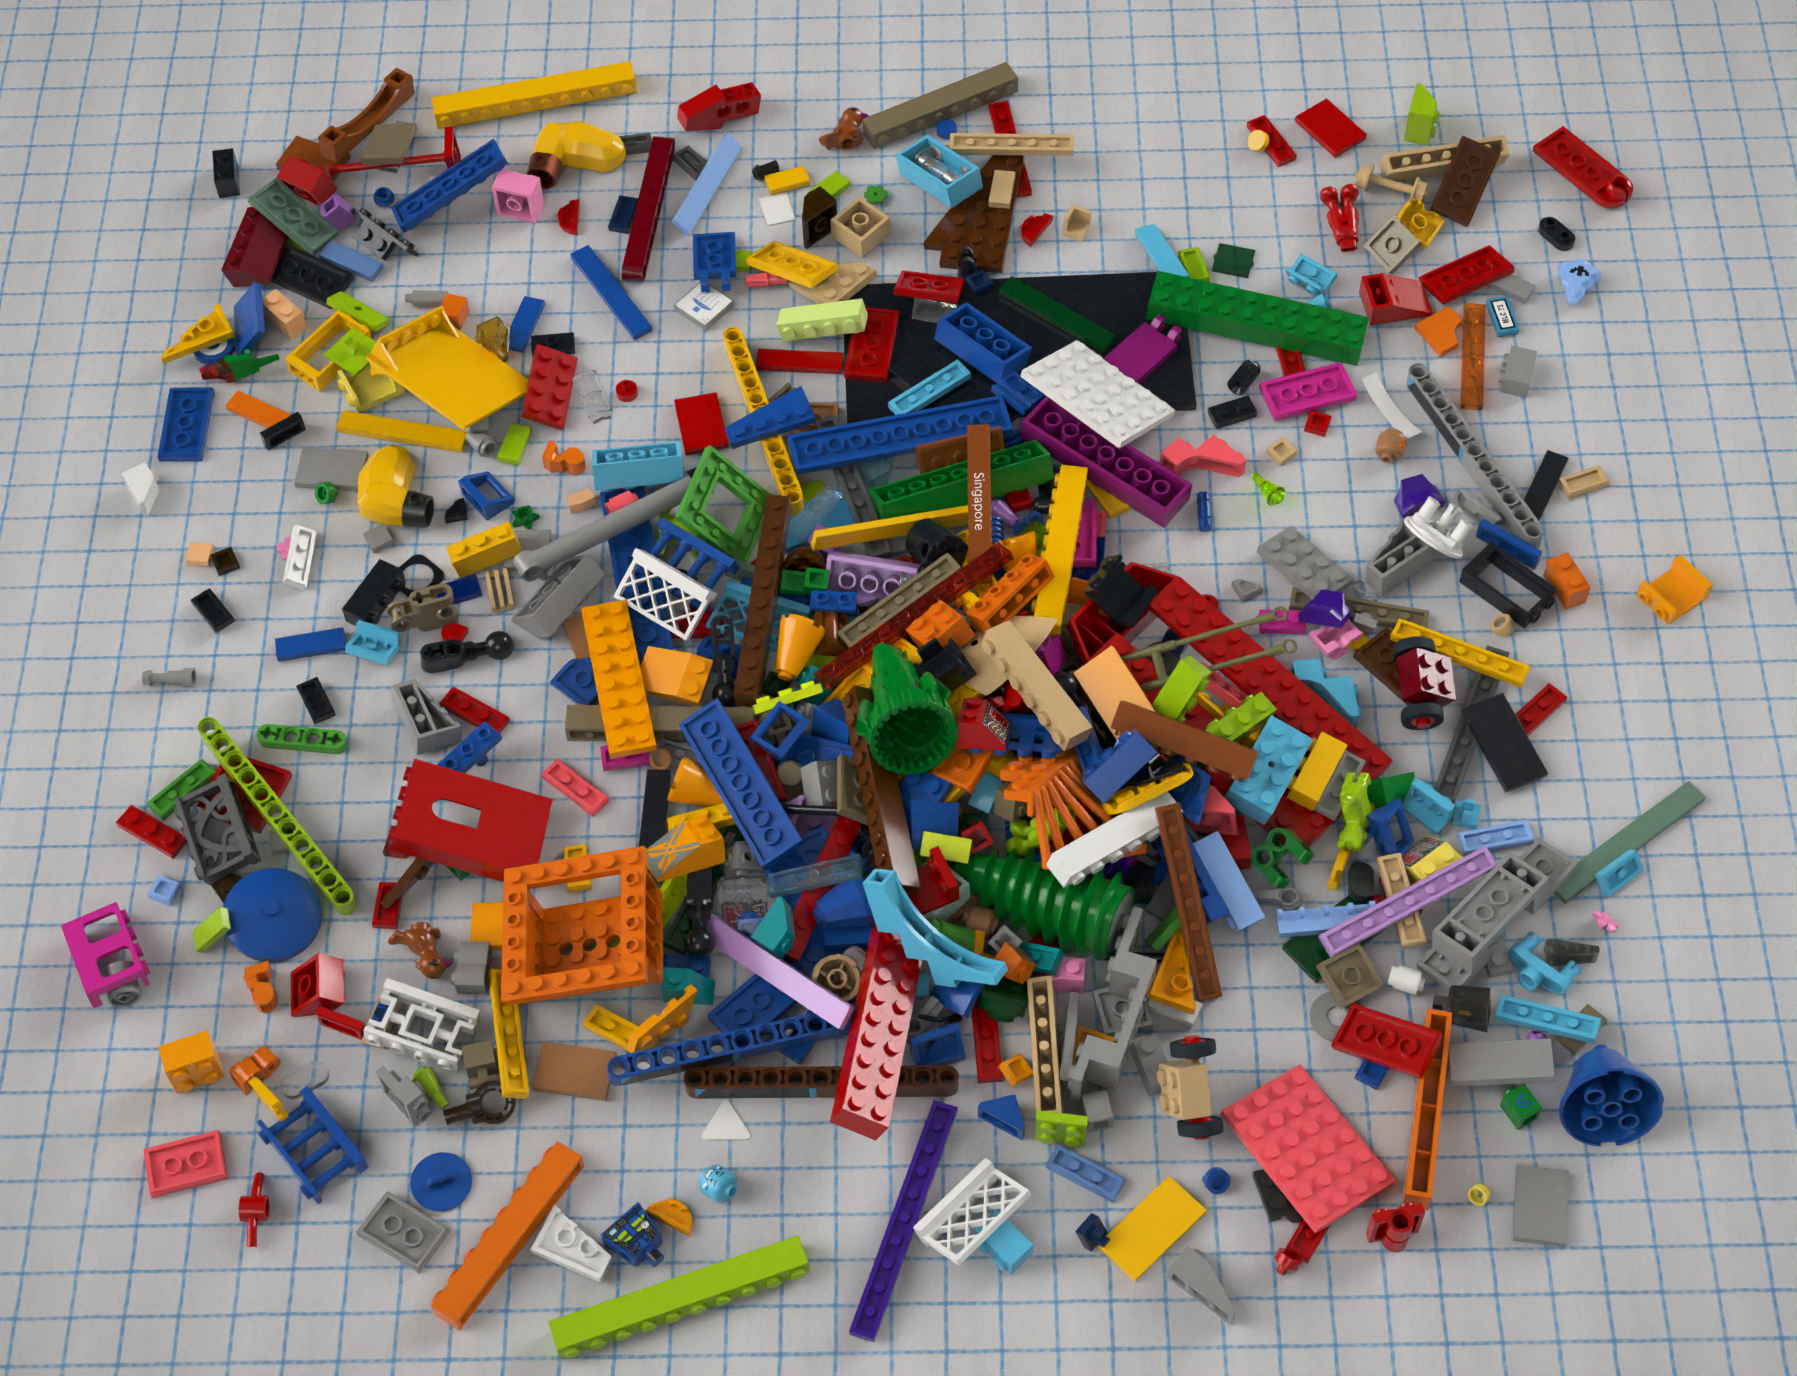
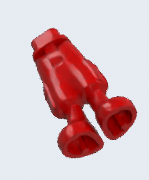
(1342, 221)

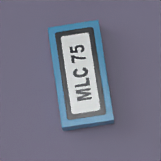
(1502, 316)

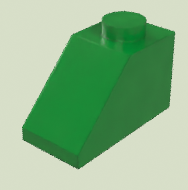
(1389, 788)

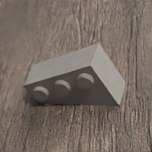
(1397, 560)
(424, 719)

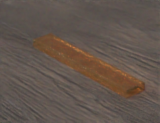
(1473, 356)

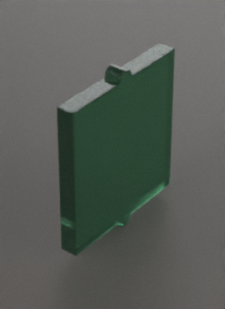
(1233, 260)

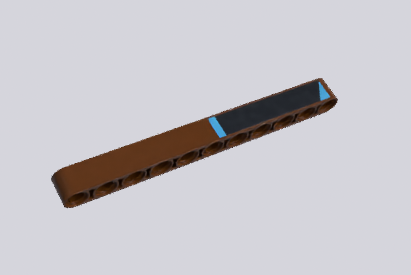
(808, 1087)

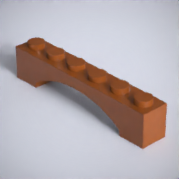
(339, 141)

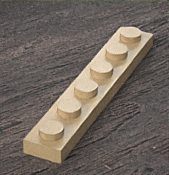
(1012, 144)

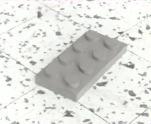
(1303, 563)

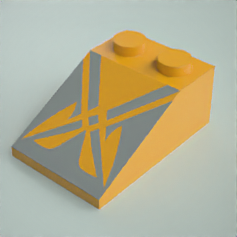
(686, 849)

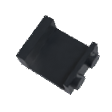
(1119, 592)

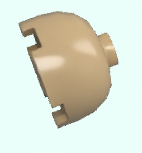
(843, 975)

